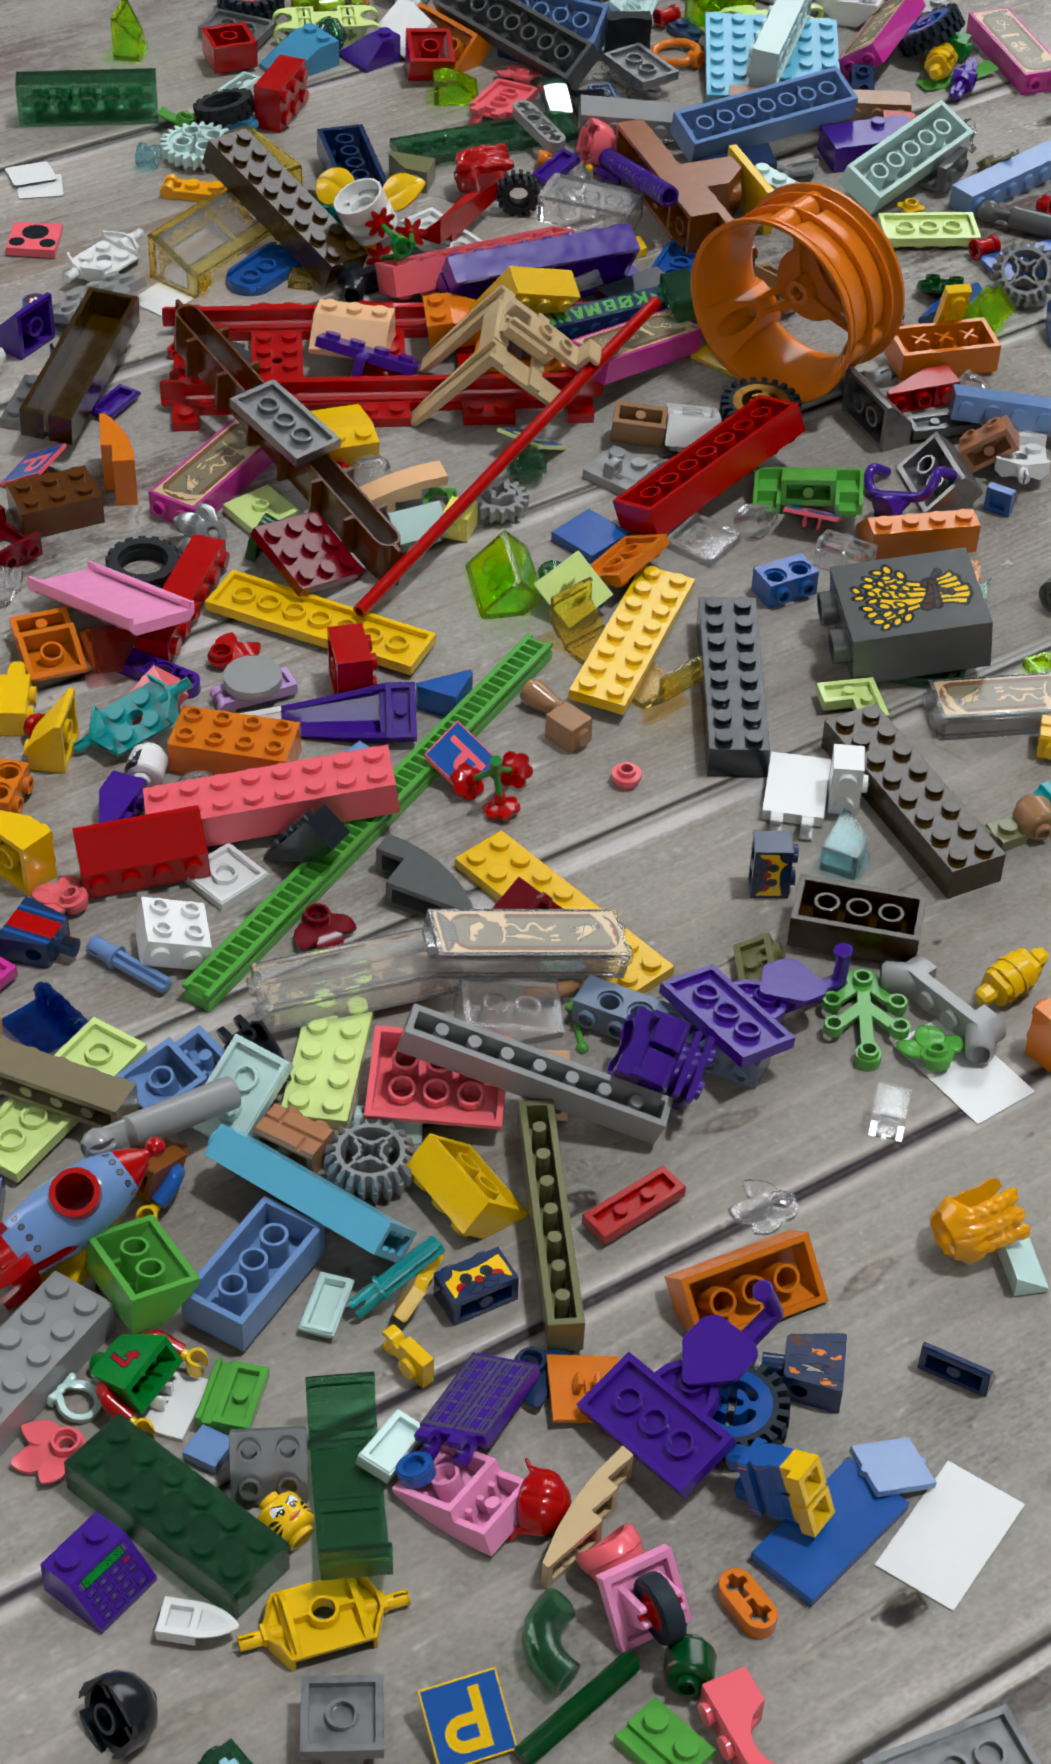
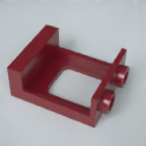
(22, 546)

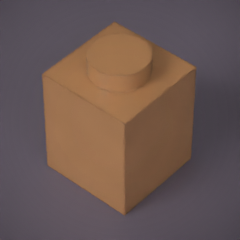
(568, 727)

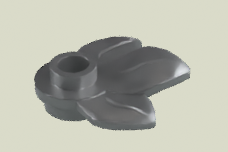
(198, 523)

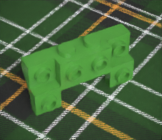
(811, 488)

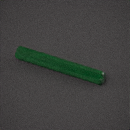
(577, 1708)

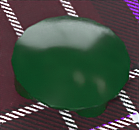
(934, 285)

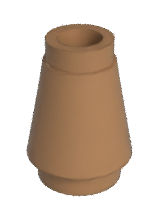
(539, 696)

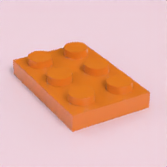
(628, 557)

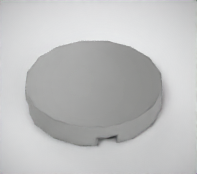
(252, 678)

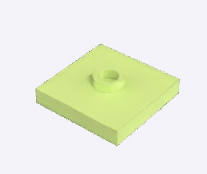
(251, 507)

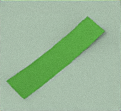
(983, 69)

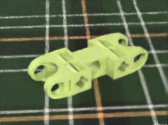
(353, 23)

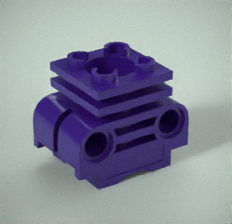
(662, 1056)

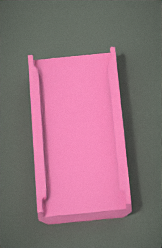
(116, 598)

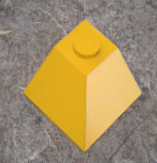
(54, 736)

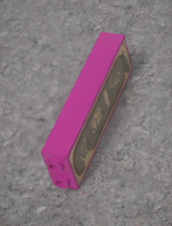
(1012, 49)
(654, 344)

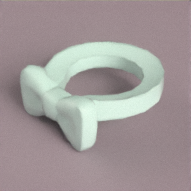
(56, 1398)

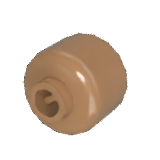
(1033, 816)

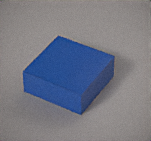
(999, 499)

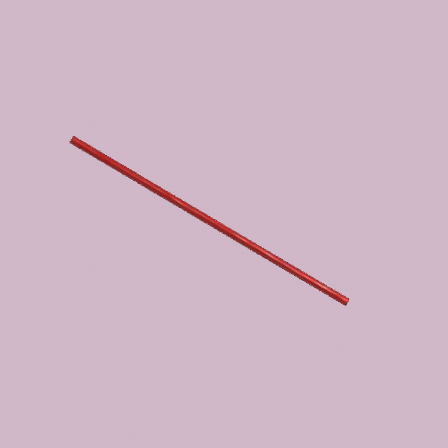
(421, 546)

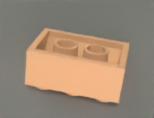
(353, 320)

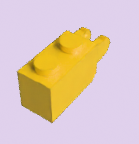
(16, 699)

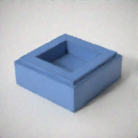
(207, 1449)

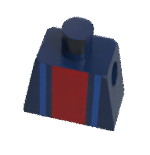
(36, 935)

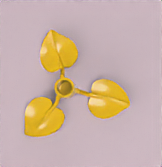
(400, 189)

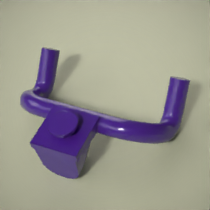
(895, 502)

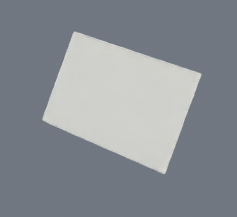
(976, 1088)
(950, 1535)

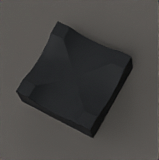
(627, 28)

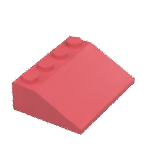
(425, 1093)

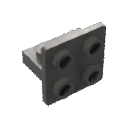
(268, 1462)

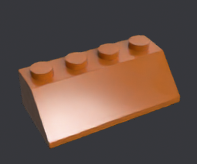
(468, 46)
(921, 532)
(726, 1282)

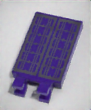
(476, 1405)

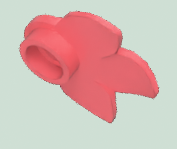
(519, 74)
(63, 896)
(45, 1451)

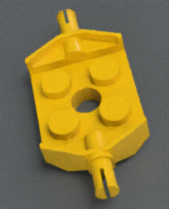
(297, 1635)

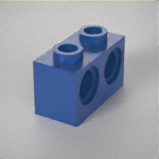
(784, 580)

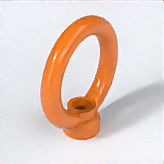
(694, 57)

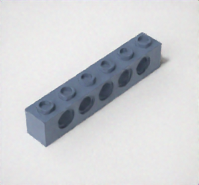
(605, 1005)

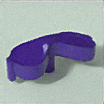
(606, 174)

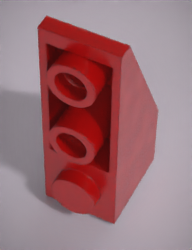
(924, 389)

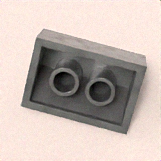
(874, 413)
(949, 494)

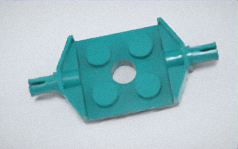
(113, 725)

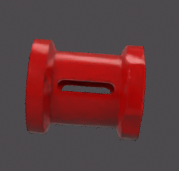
(664, 16)
(984, 247)

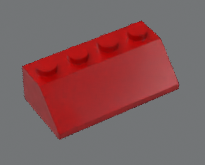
(142, 851)

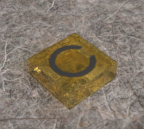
(300, 279)

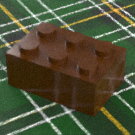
(55, 502)

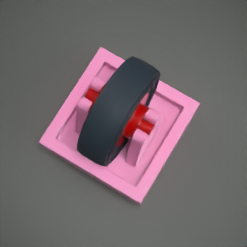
(645, 1599)

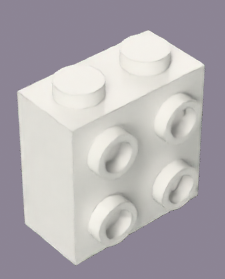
(172, 933)

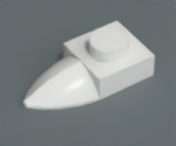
(190, 1620)

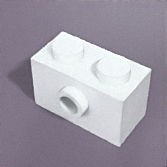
(846, 779)

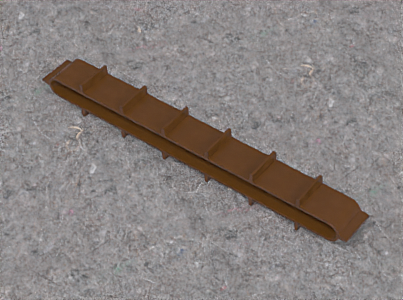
(321, 481)

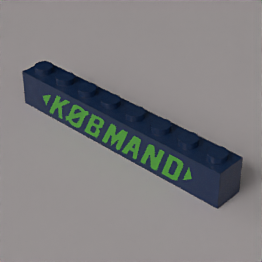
(596, 315)

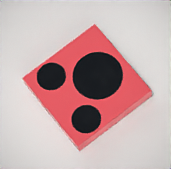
(34, 240)

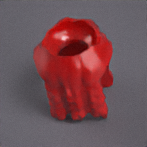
(481, 167)

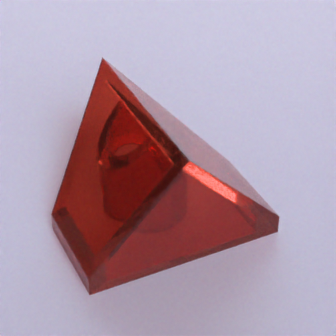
(107, 647)

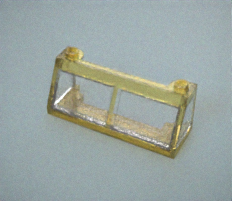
(202, 241)

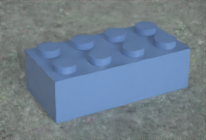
(254, 1272)

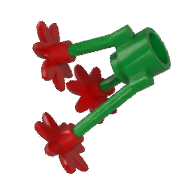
(400, 244)

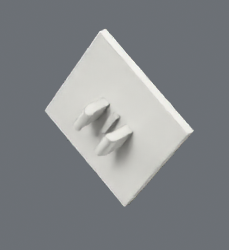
(175, 1406)

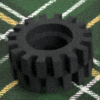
(518, 181)

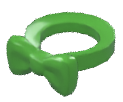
(435, 491)

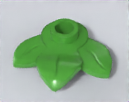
(178, 119)
(931, 1047)

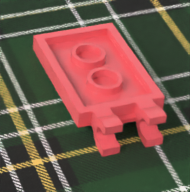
(498, 100)

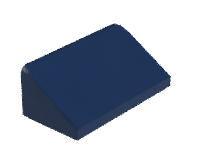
(955, 1369)

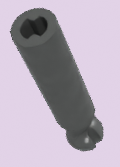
(1017, 219)

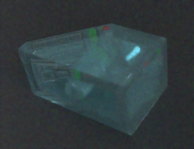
(845, 848)

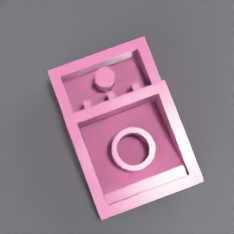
(468, 1502)

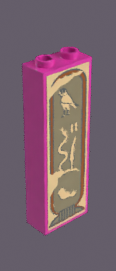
(880, 34)
(210, 474)

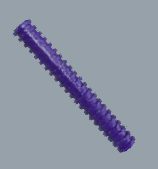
(638, 177)

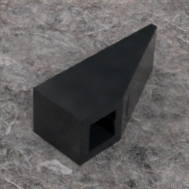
(308, 837)

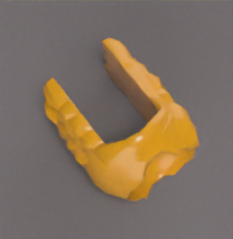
(978, 1221)

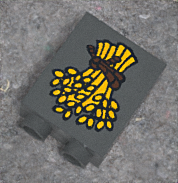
(907, 616)

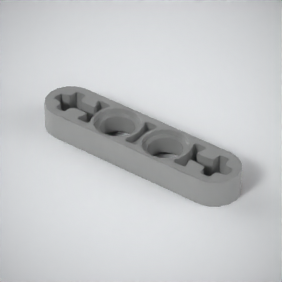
(538, 126)

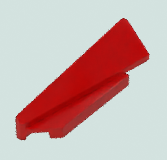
(460, 216)

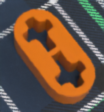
(752, 1600)

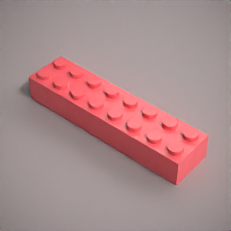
(420, 271)
(274, 796)

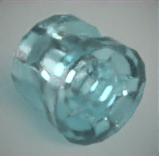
(148, 155)

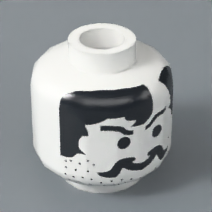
(147, 762)

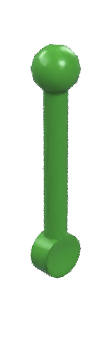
(581, 1047)

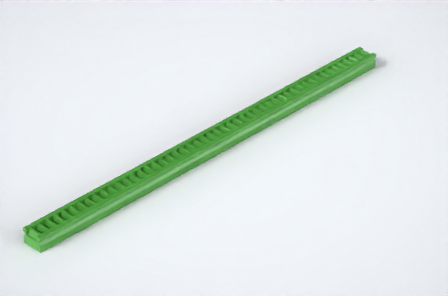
(311, 880)

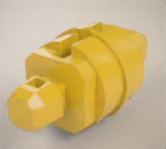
(941, 61)
(1011, 976)

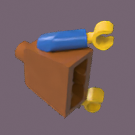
(163, 1178)

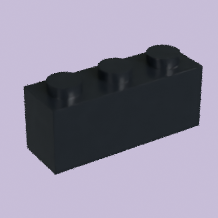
(634, 282)

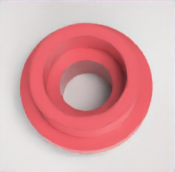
(626, 775)

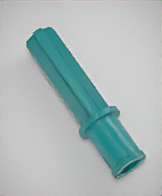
(396, 1276)

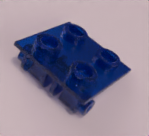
(45, 1021)

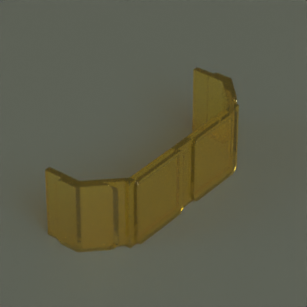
(579, 629)

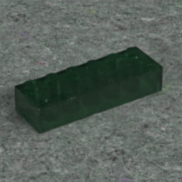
(87, 97)
(177, 1516)

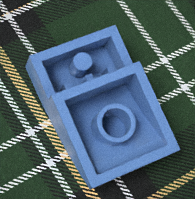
(173, 1067)

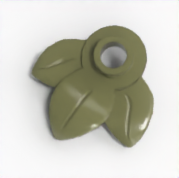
(991, 160)

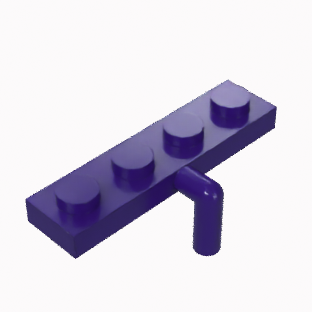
(376, 356)

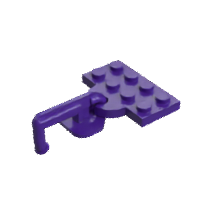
(744, 1011)
(671, 1424)

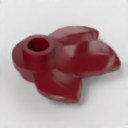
(322, 928)

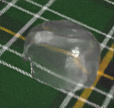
(369, 468)

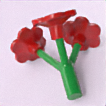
(510, 771)

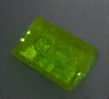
(503, 578)

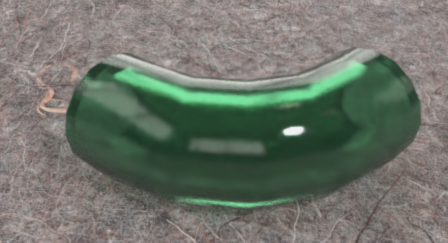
(543, 1642)

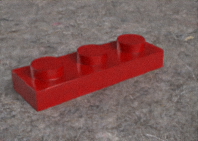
(633, 1205)

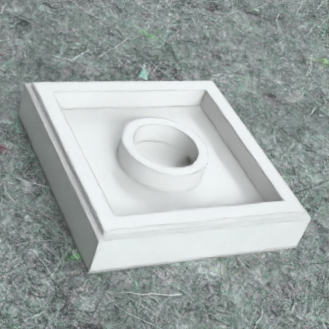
(231, 877)

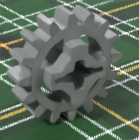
(503, 501)

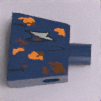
(812, 1368)

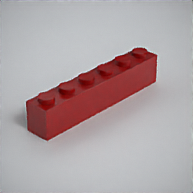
(193, 579)

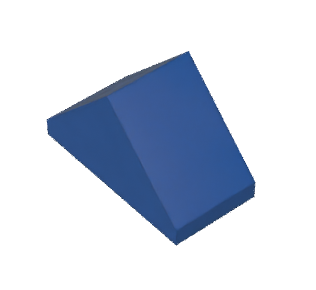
(443, 693)

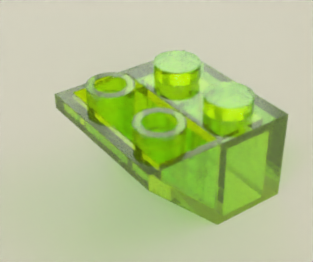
(992, 305)

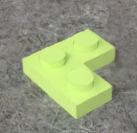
(850, 694)

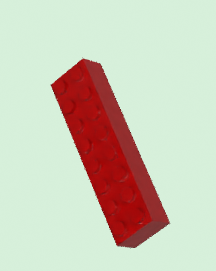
(709, 466)

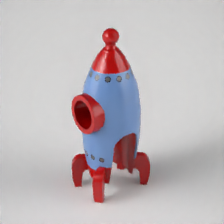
(67, 1213)

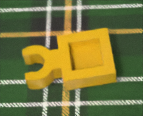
(413, 1359)

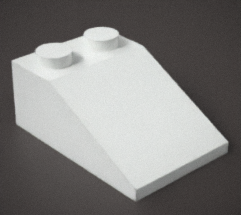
(688, 424)

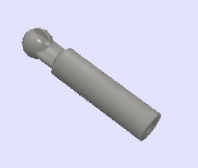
(164, 1117)

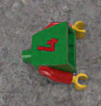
(138, 1369)

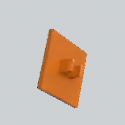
(570, 1380)

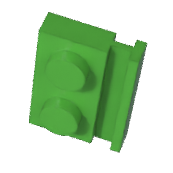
(232, 1395)
(662, 1738)

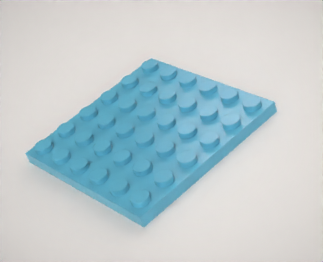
(730, 38)

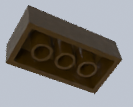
(871, 919)

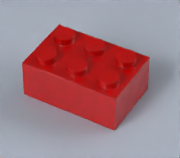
(280, 93)

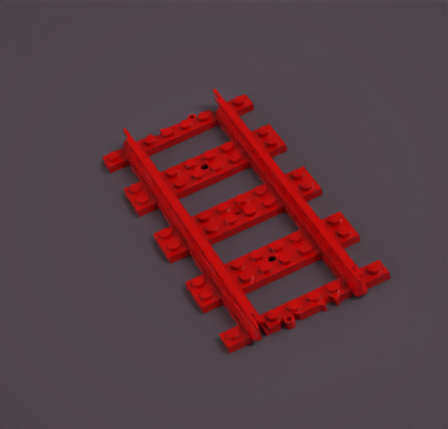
(383, 394)

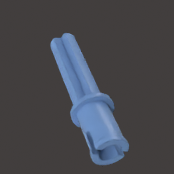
(118, 958)

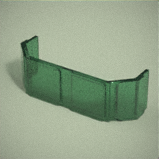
(345, 1496)

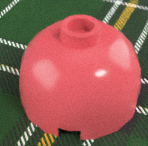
(594, 140)

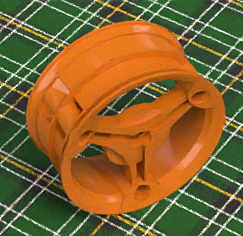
(835, 272)

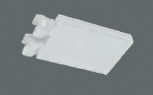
(405, 15)
(796, 792)

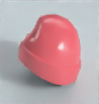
(611, 1551)

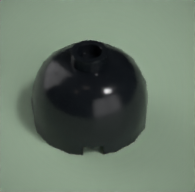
(118, 1712)

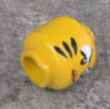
(287, 1517)

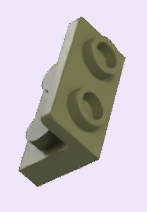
(754, 954)

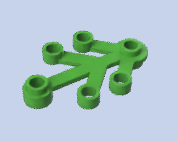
(863, 984)

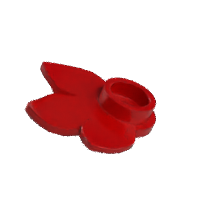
(228, 649)

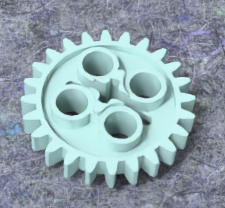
(188, 143)

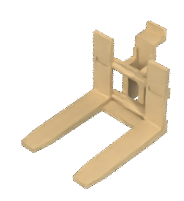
(503, 320)

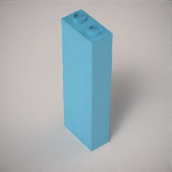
(310, 1193)

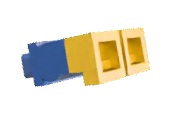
(781, 1484)

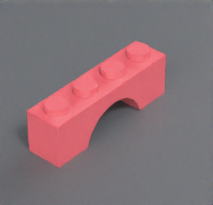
(733, 1709)

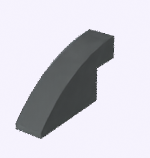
(417, 879)

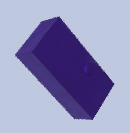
(847, 141)

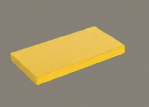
(753, 184)

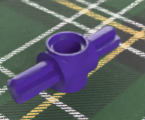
(963, 79)

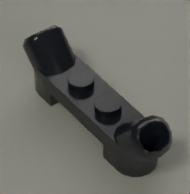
(361, 281)

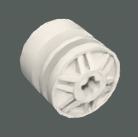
(355, 207)

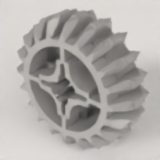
(1018, 265)
(371, 1150)

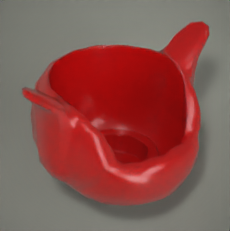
(541, 1502)

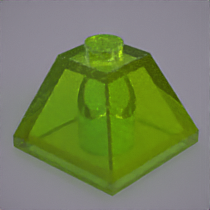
(127, 34)
(453, 88)

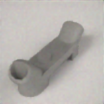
(917, 980)

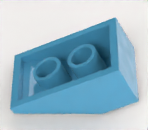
(307, 43)

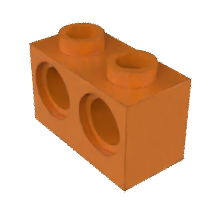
(14, 784)

